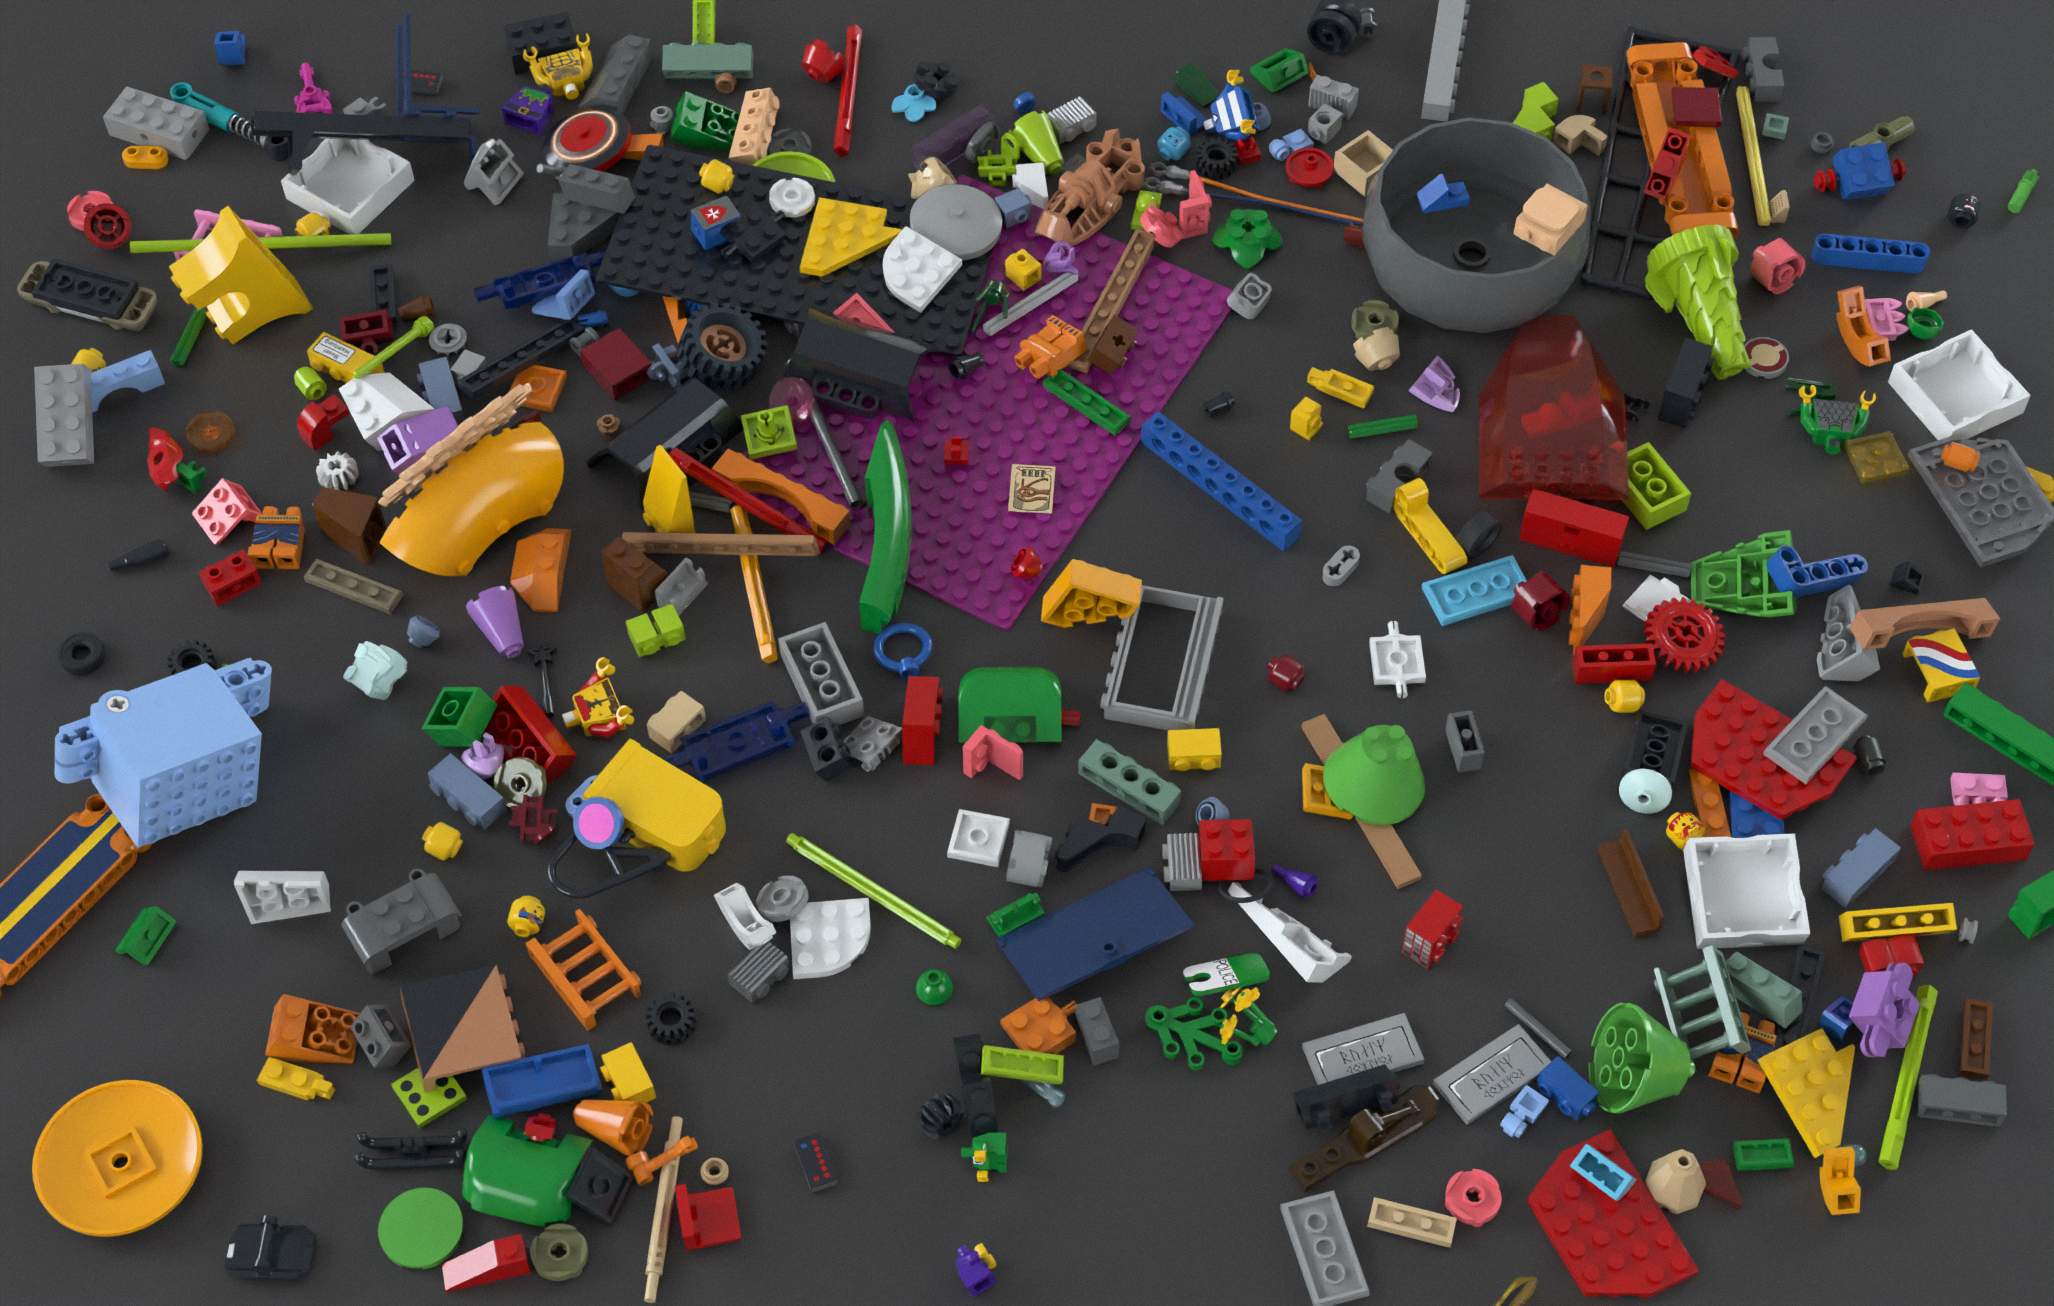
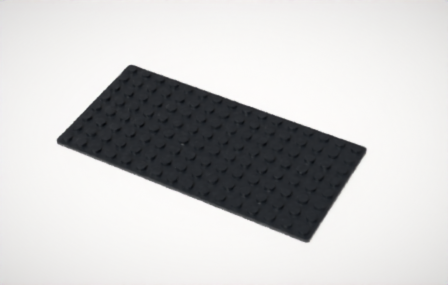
(662, 256)

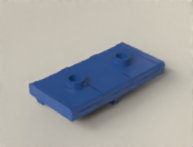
(541, 1080)

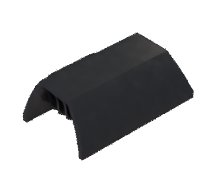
(856, 362)
(688, 420)

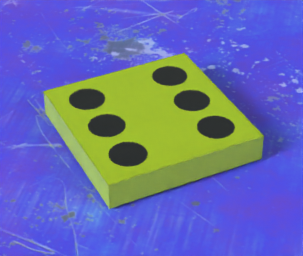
(429, 1105)

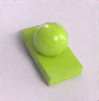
(1143, 201)

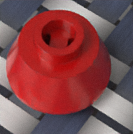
(1026, 564)

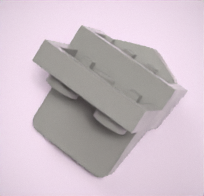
(493, 171)

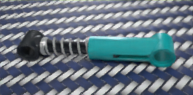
(228, 120)

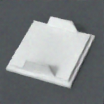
(1651, 593)

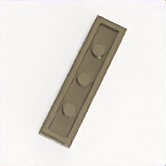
(353, 586)

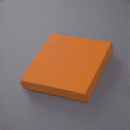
(545, 386)

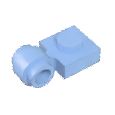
(1296, 140)
(1528, 1107)

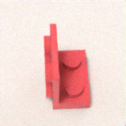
(1195, 211)
(224, 510)
(988, 746)

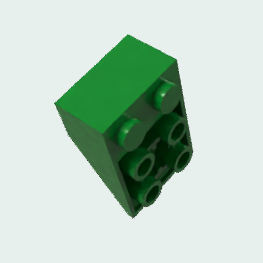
(703, 124)

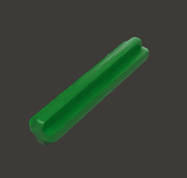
(188, 337)
(1382, 426)

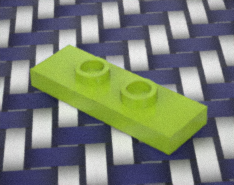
(704, 22)
(1022, 1064)

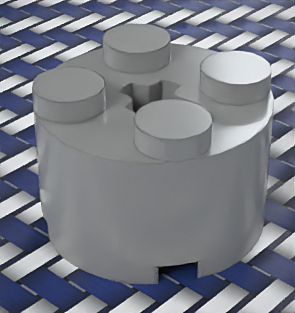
(1028, 858)

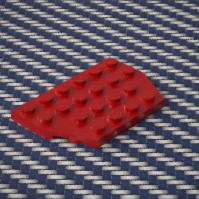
(1730, 746)
(1608, 1242)

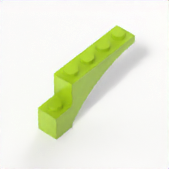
(1537, 109)

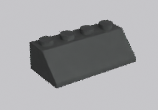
(619, 74)

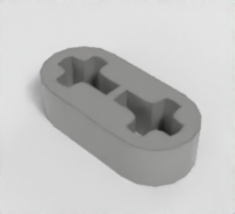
(1337, 562)

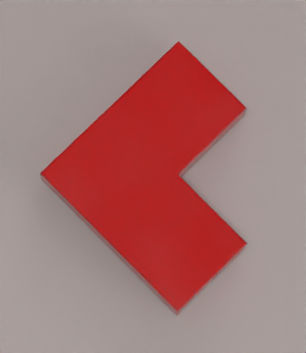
(1713, 60)

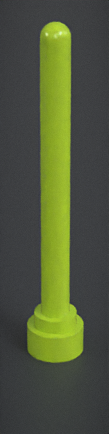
(421, 328)

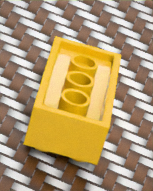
(667, 497)

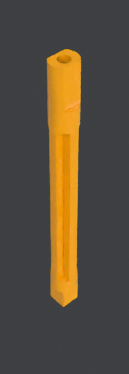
(755, 591)

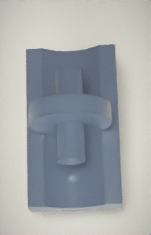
(664, 368)

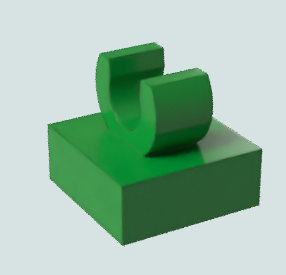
(189, 477)

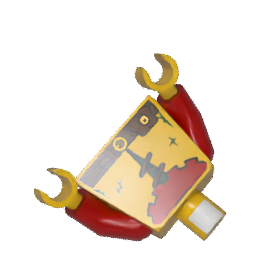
(598, 706)

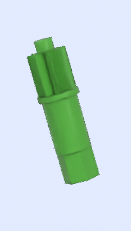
(2023, 190)

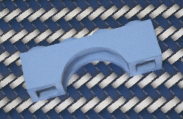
(135, 372)

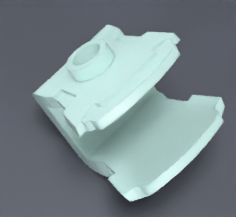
(376, 669)

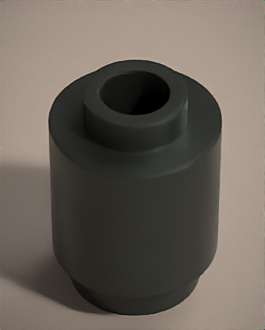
(1869, 755)

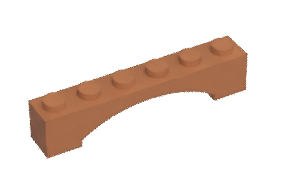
(1969, 617)

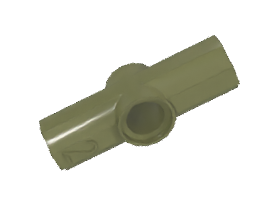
(1887, 132)

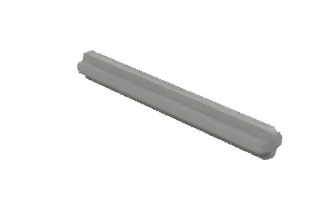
(1030, 302)

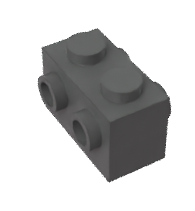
(380, 1036)

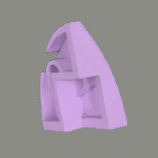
(1437, 386)

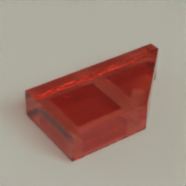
(1720, 1181)

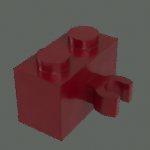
(367, 329)

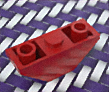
(1668, 164)

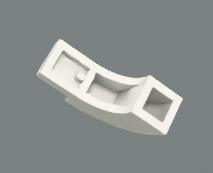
(743, 916)

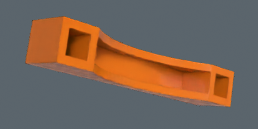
(823, 515)

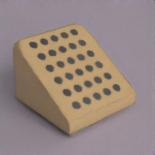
(1779, 207)

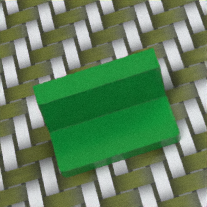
(146, 934)

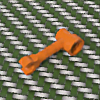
(643, 1167)

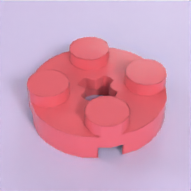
(80, 205)
(1162, 225)
(1473, 1212)

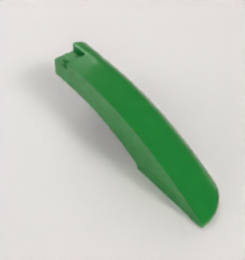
(891, 506)

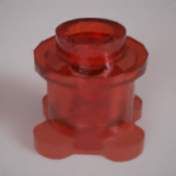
(1354, 236)

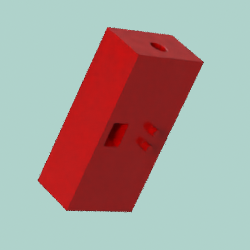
(1573, 528)

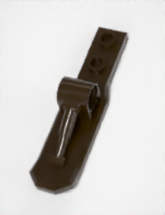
(1368, 1136)

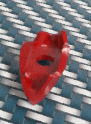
(165, 471)

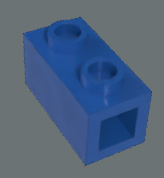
(1567, 1089)

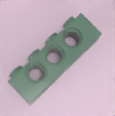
(1157, 806)

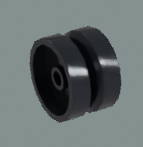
(1334, 26)

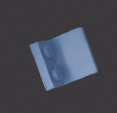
(569, 299)

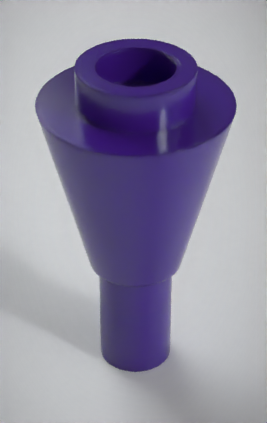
(1303, 883)

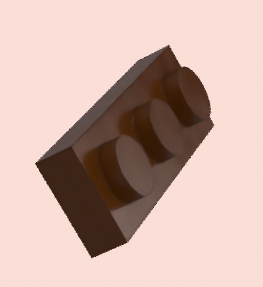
(1976, 1038)

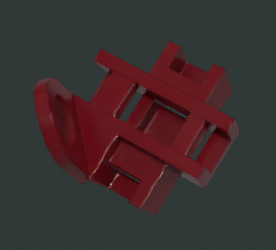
(538, 819)

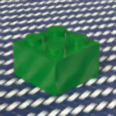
(459, 716)

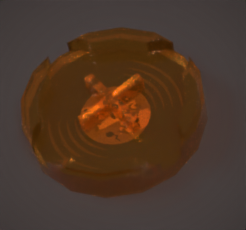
(210, 432)

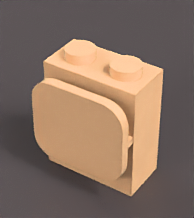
(1550, 219)

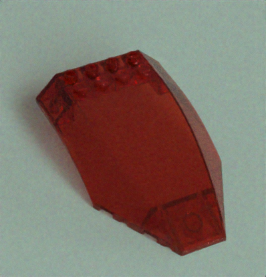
(1552, 418)

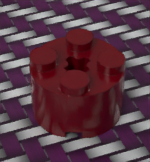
(1540, 601)

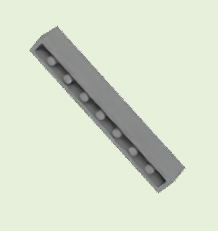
(1443, 59)

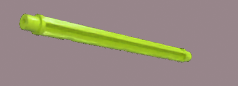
(874, 890)

